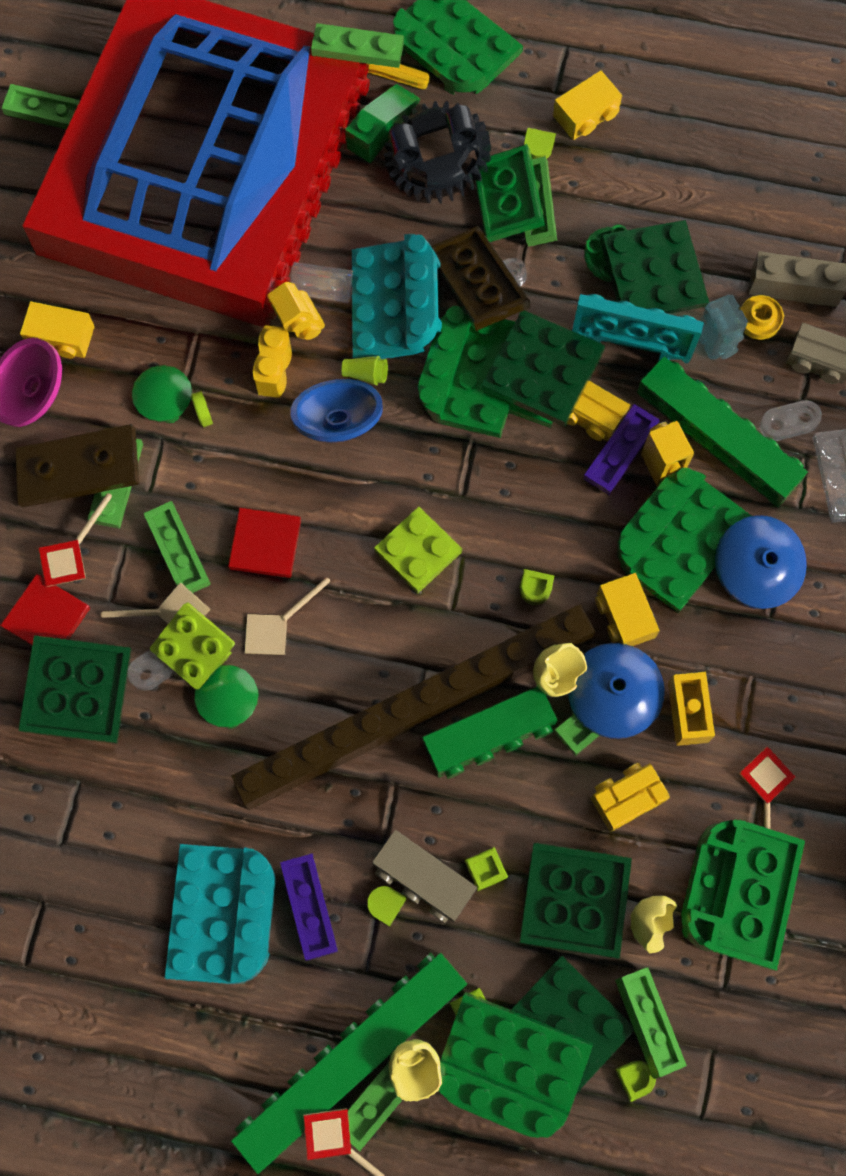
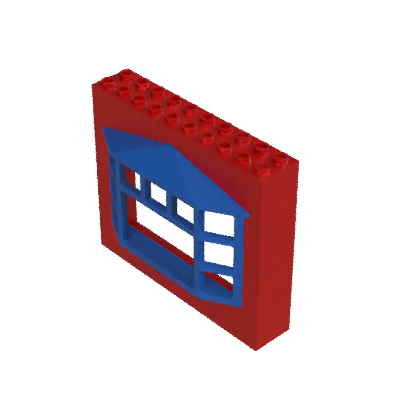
(273, 191)

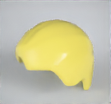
(558, 669)
(651, 920)
(415, 1070)

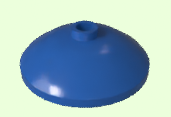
(336, 410)
(743, 563)
(616, 712)

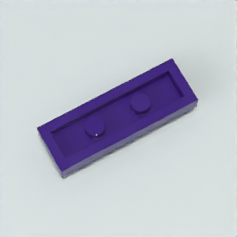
(620, 449)
(309, 907)

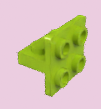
(192, 646)

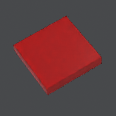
(265, 542)
(45, 613)

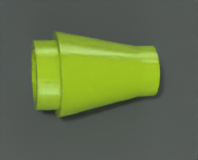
(366, 369)

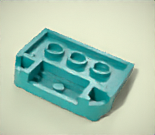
(394, 298)
(637, 327)
(220, 915)

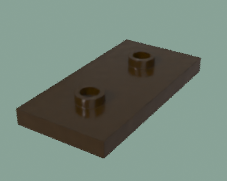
(479, 279)
(77, 466)

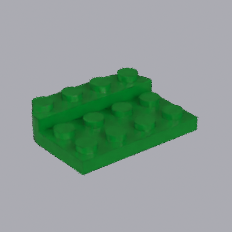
(456, 43)
(455, 373)
(676, 536)
(741, 891)
(511, 1068)

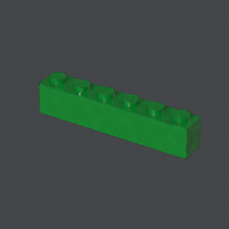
(722, 431)

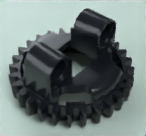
(444, 172)

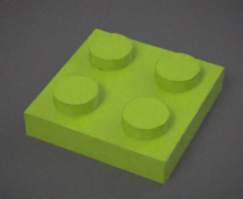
(418, 550)

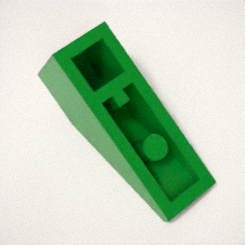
(371, 126)

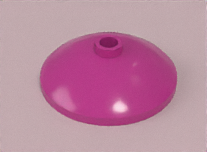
(28, 381)

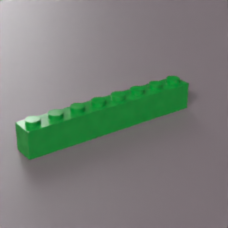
(349, 1062)

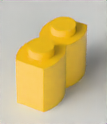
(296, 311)
(272, 361)

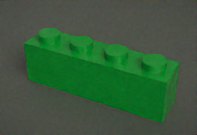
(489, 732)

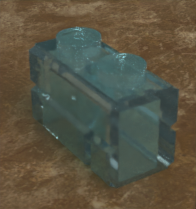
(722, 327)

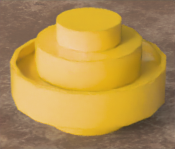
(763, 316)

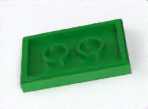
(509, 194)

